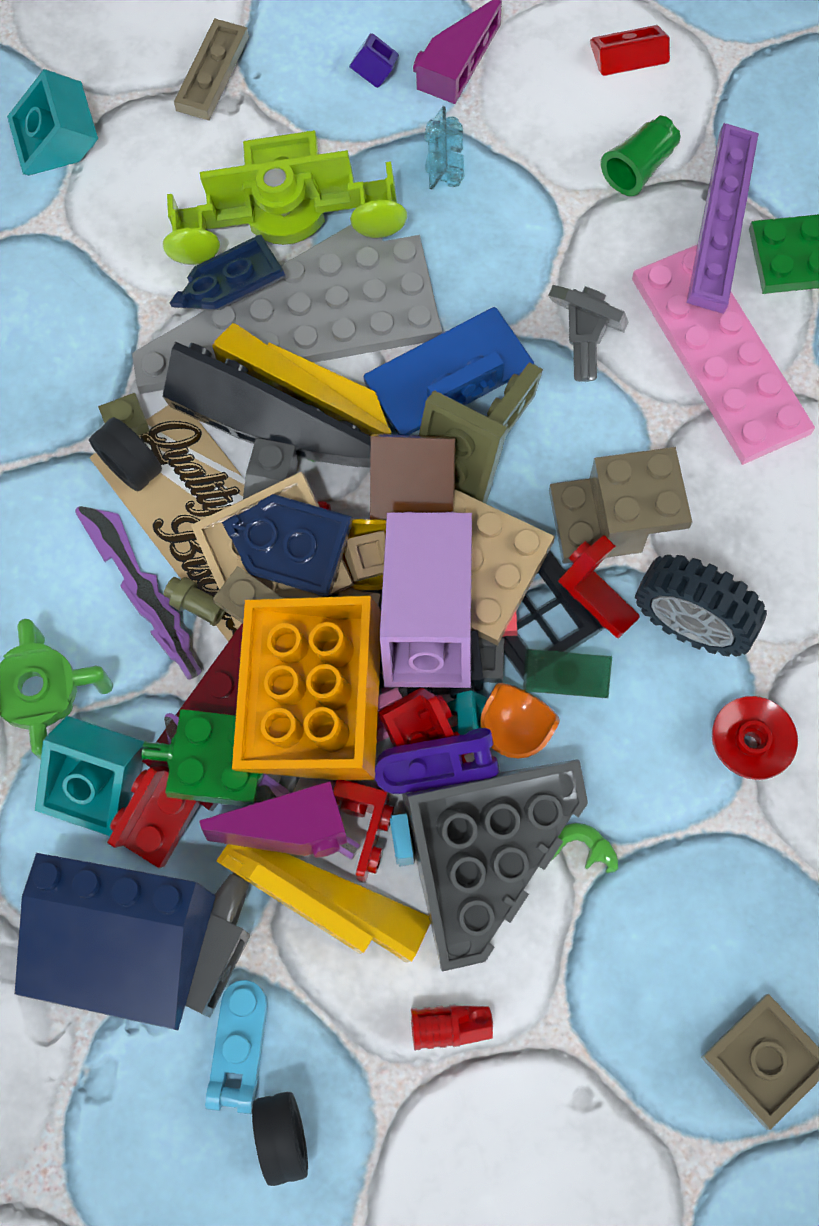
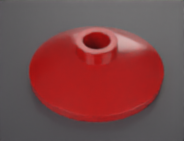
(764, 722)

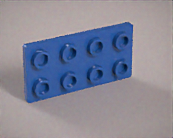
(456, 363)

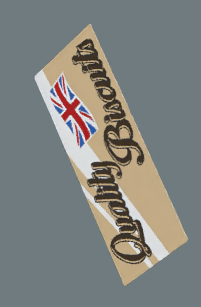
(191, 486)

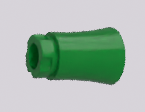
(639, 156)

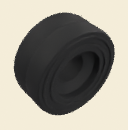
(125, 454)
(279, 1139)

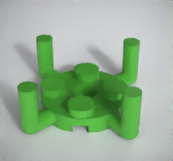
(58, 689)

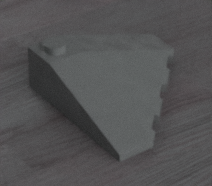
(482, 847)

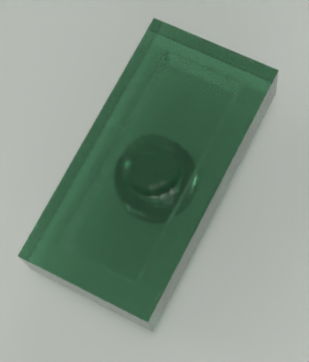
(567, 673)

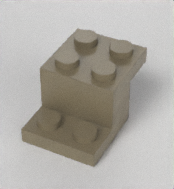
(623, 501)

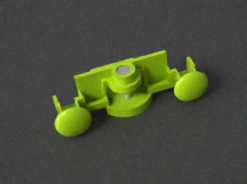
(282, 198)

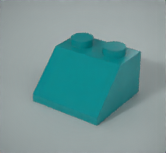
(52, 124)
(87, 774)

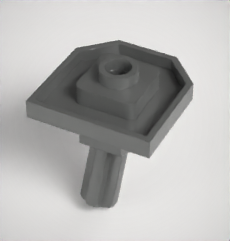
(587, 323)

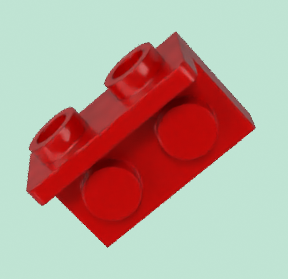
(151, 820)

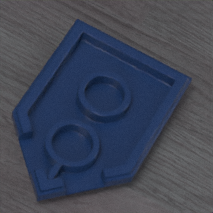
(230, 277)
(291, 542)

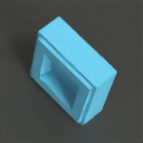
(401, 840)

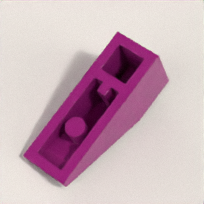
(456, 52)
(290, 824)

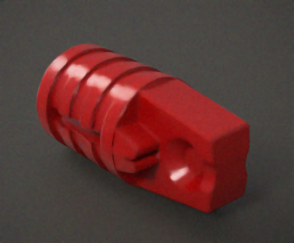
(450, 1026)

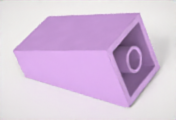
(427, 600)

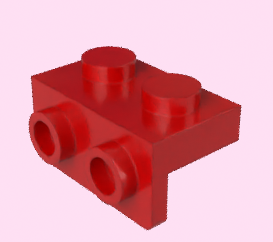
(417, 719)

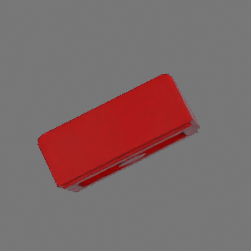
(631, 50)

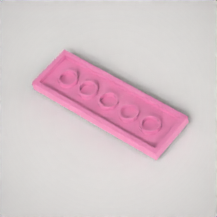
(724, 361)

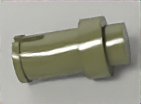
(186, 595)

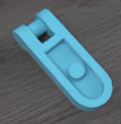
(238, 1046)

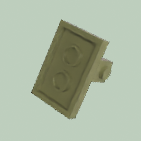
(479, 436)

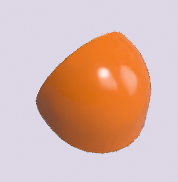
(518, 721)

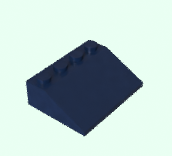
(110, 939)

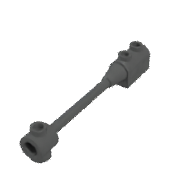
(222, 939)

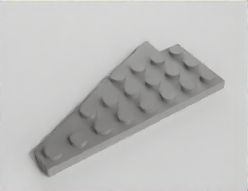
(333, 304)

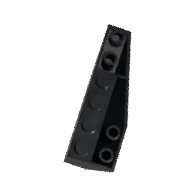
(251, 409)

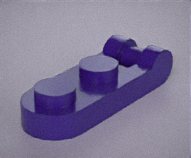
(436, 763)

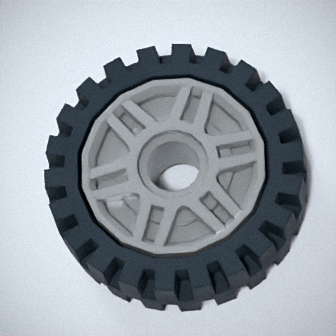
(701, 605)

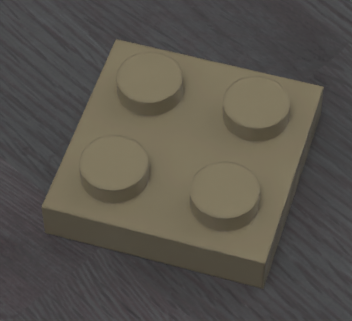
(766, 1061)

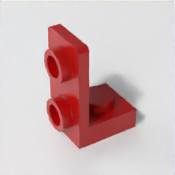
(356, 801)

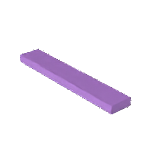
(723, 219)

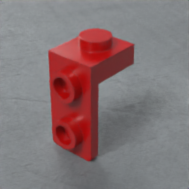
(593, 591)

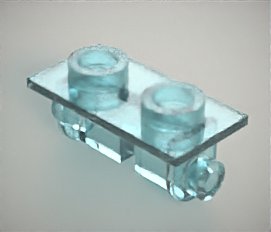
(443, 137)

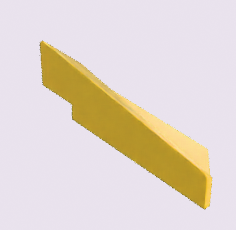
(303, 380)
(330, 902)

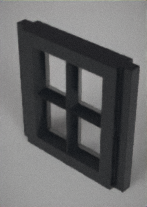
(587, 624)

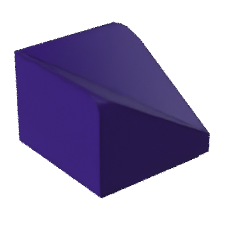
(374, 60)

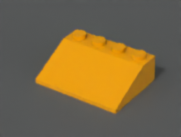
(309, 688)

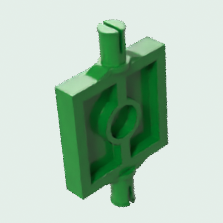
(202, 761)

